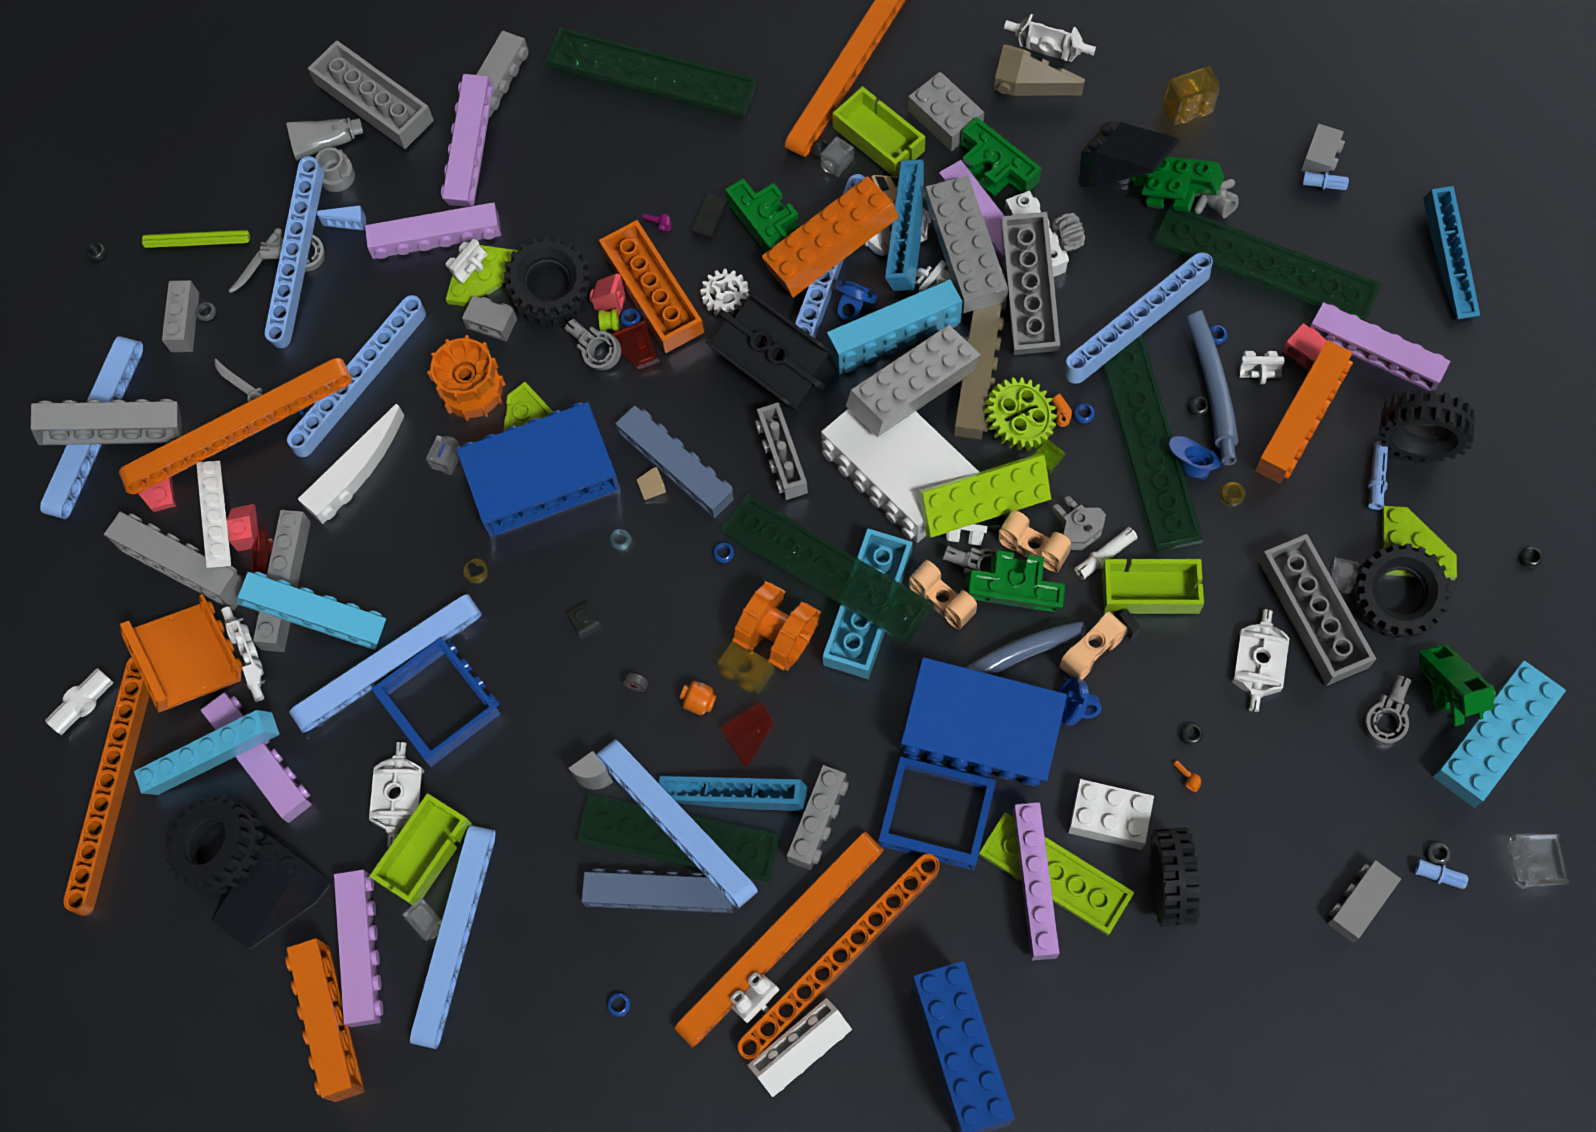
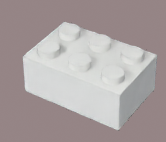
(1111, 814)

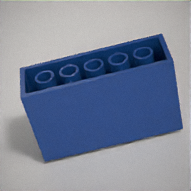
(538, 469)
(982, 722)
(961, 1049)

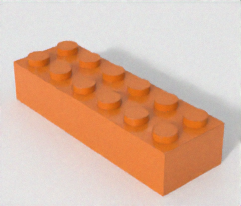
(830, 236)
(651, 286)
(1305, 412)
(322, 1013)

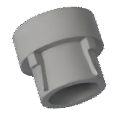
(337, 169)

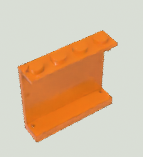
(182, 655)

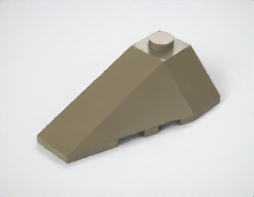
(1026, 76)

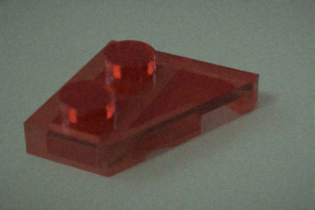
(637, 345)
(260, 551)
(748, 732)

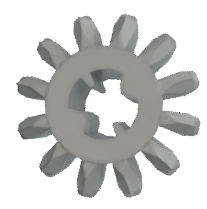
(1069, 231)

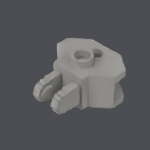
(1081, 525)

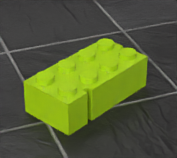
(881, 136)
(1153, 586)
(421, 850)

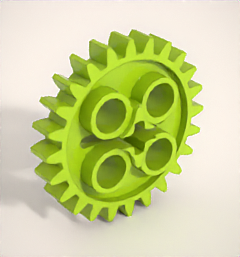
(1010, 394)

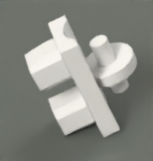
(467, 261)
(930, 278)
(1261, 366)
(976, 534)
(755, 998)

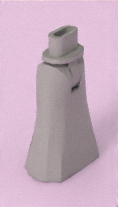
(313, 136)

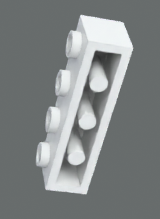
(1026, 204)
(799, 1047)

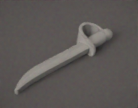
(274, 240)
(238, 382)

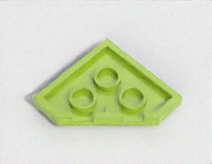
(481, 282)
(524, 406)
(1404, 527)

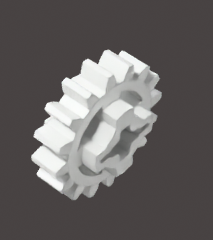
(723, 289)

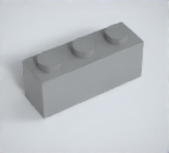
(180, 316)
(1363, 900)

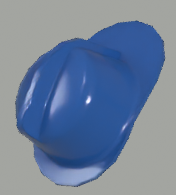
(1194, 458)

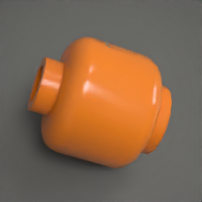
(697, 697)

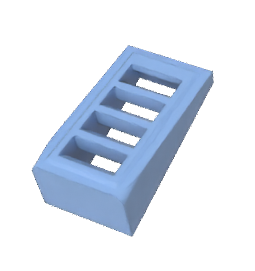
(345, 217)

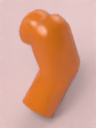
(1063, 410)

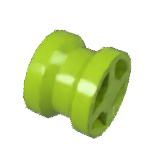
(609, 320)

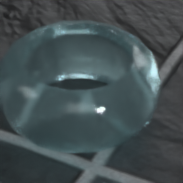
(620, 532)

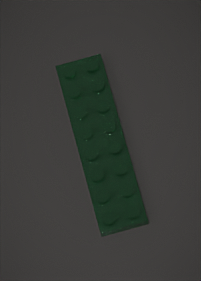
(633, 832)

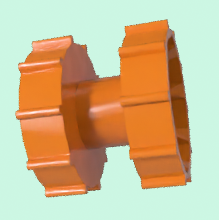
(459, 360)
(764, 619)

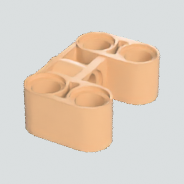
(1018, 536)
(927, 583)
(1081, 657)

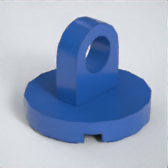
(855, 295)
(1077, 701)

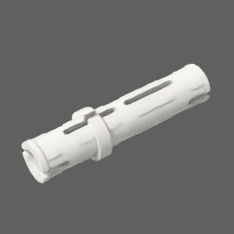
(1108, 551)

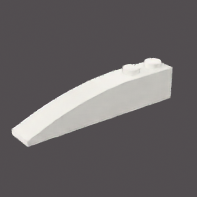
(351, 469)

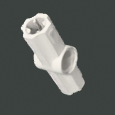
(79, 701)

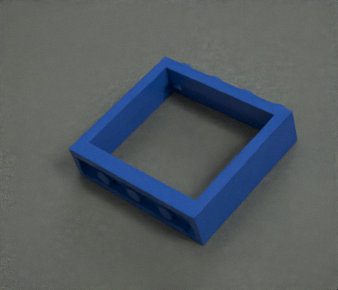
(412, 668)
(921, 848)

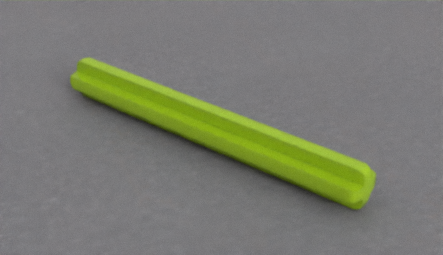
(196, 238)

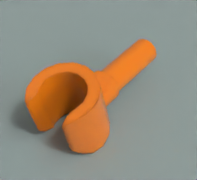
(1194, 780)

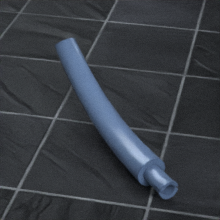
(1218, 392)
(1027, 647)

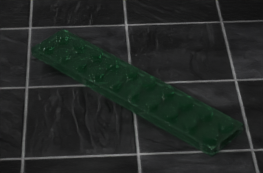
(652, 72)
(1267, 263)
(1147, 440)
(828, 569)

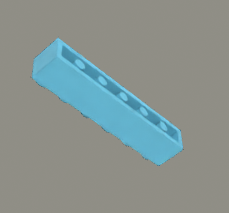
(311, 610)
(206, 752)

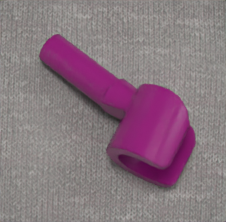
(663, 220)

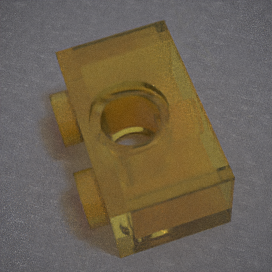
(755, 678)

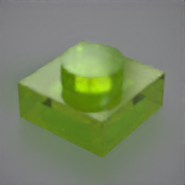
(1052, 454)

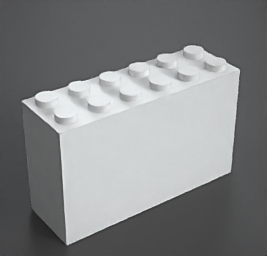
(894, 465)

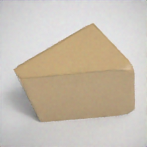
(651, 484)

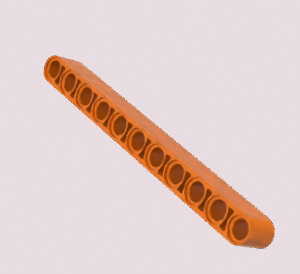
(842, 76)
(235, 426)
(113, 795)
(779, 938)
(843, 944)

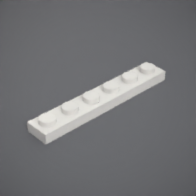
(213, 514)

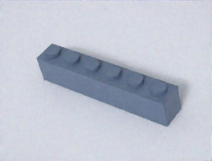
(674, 461)
(653, 891)

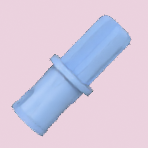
(1325, 181)
(1441, 874)

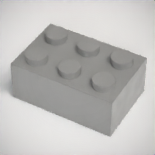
(943, 109)

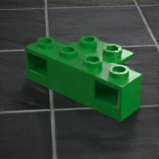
(996, 161)
(1180, 181)
(762, 213)
(1015, 583)
(1455, 683)

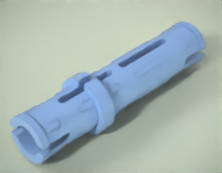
(1378, 476)

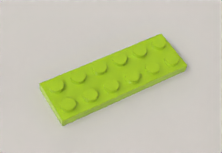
(984, 495)
(1073, 882)

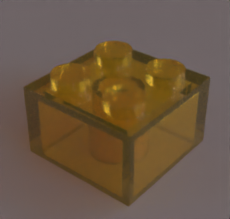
(1191, 95)

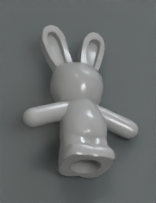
(1224, 203)

